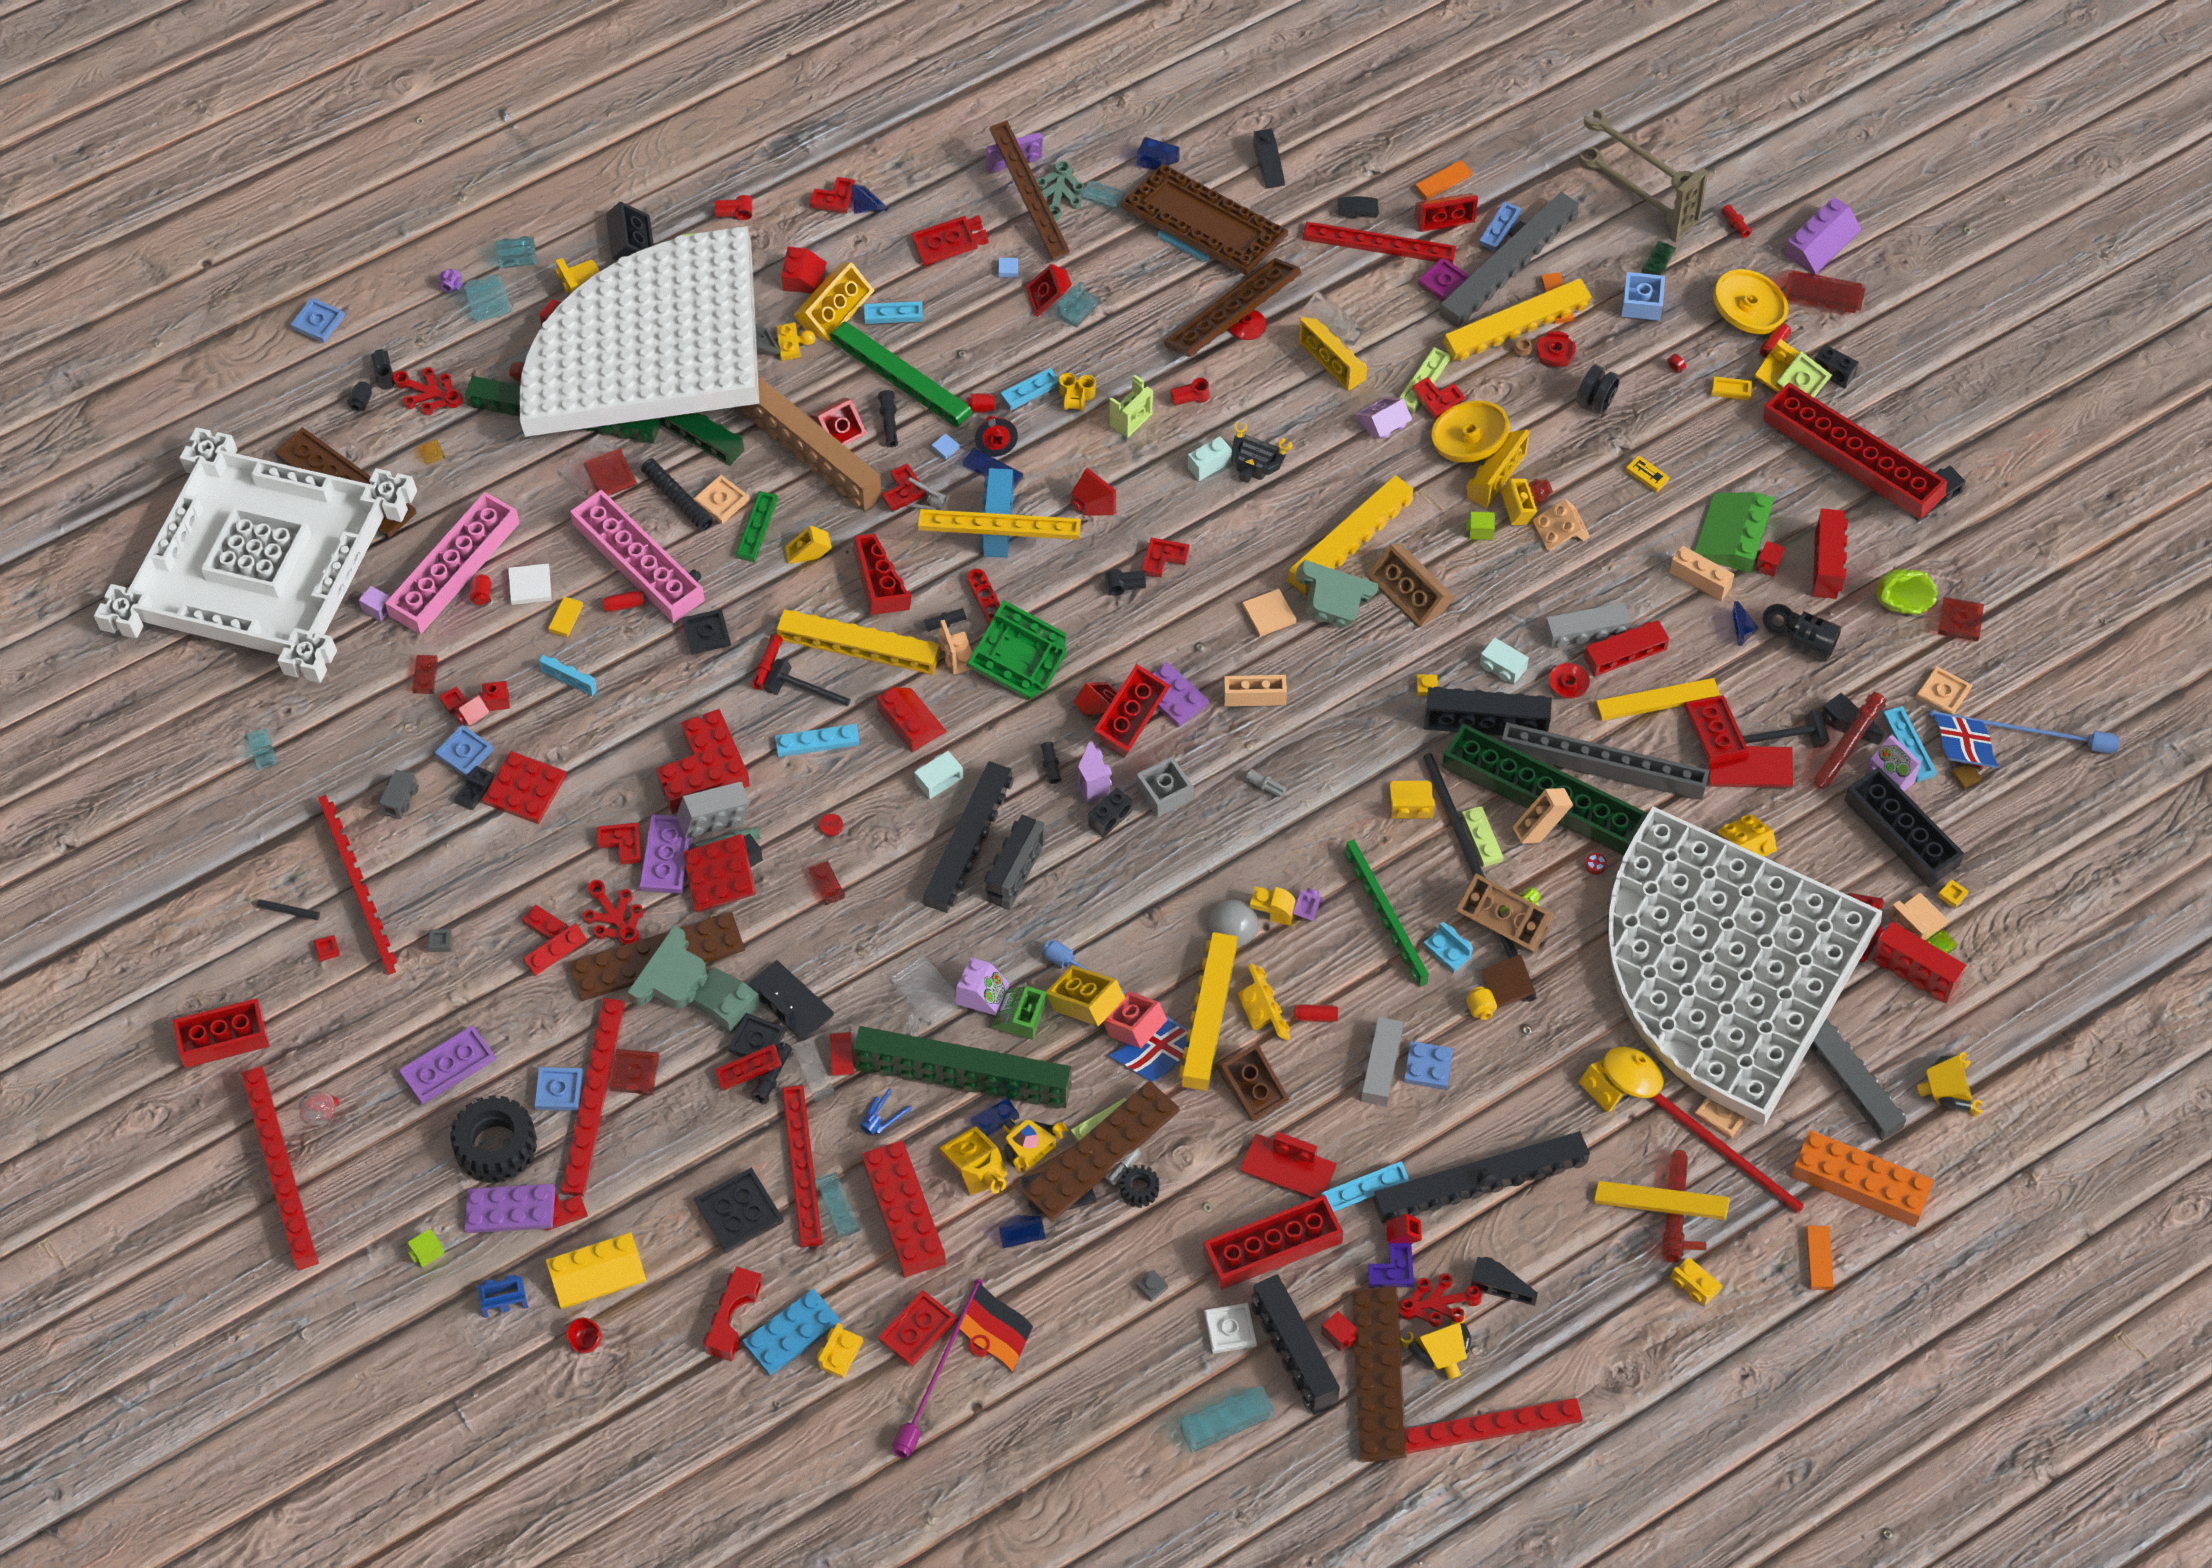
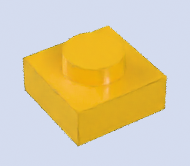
(1424, 682)
(1953, 894)

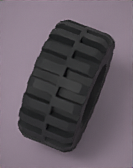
(488, 1114)

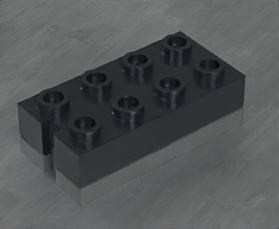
(1015, 861)

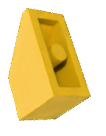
(808, 545)

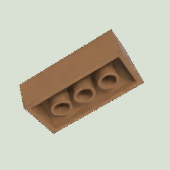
(1410, 585)

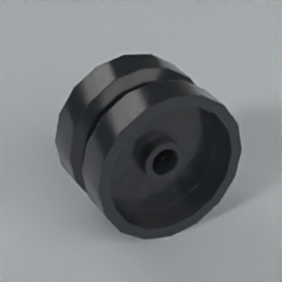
(1598, 389)

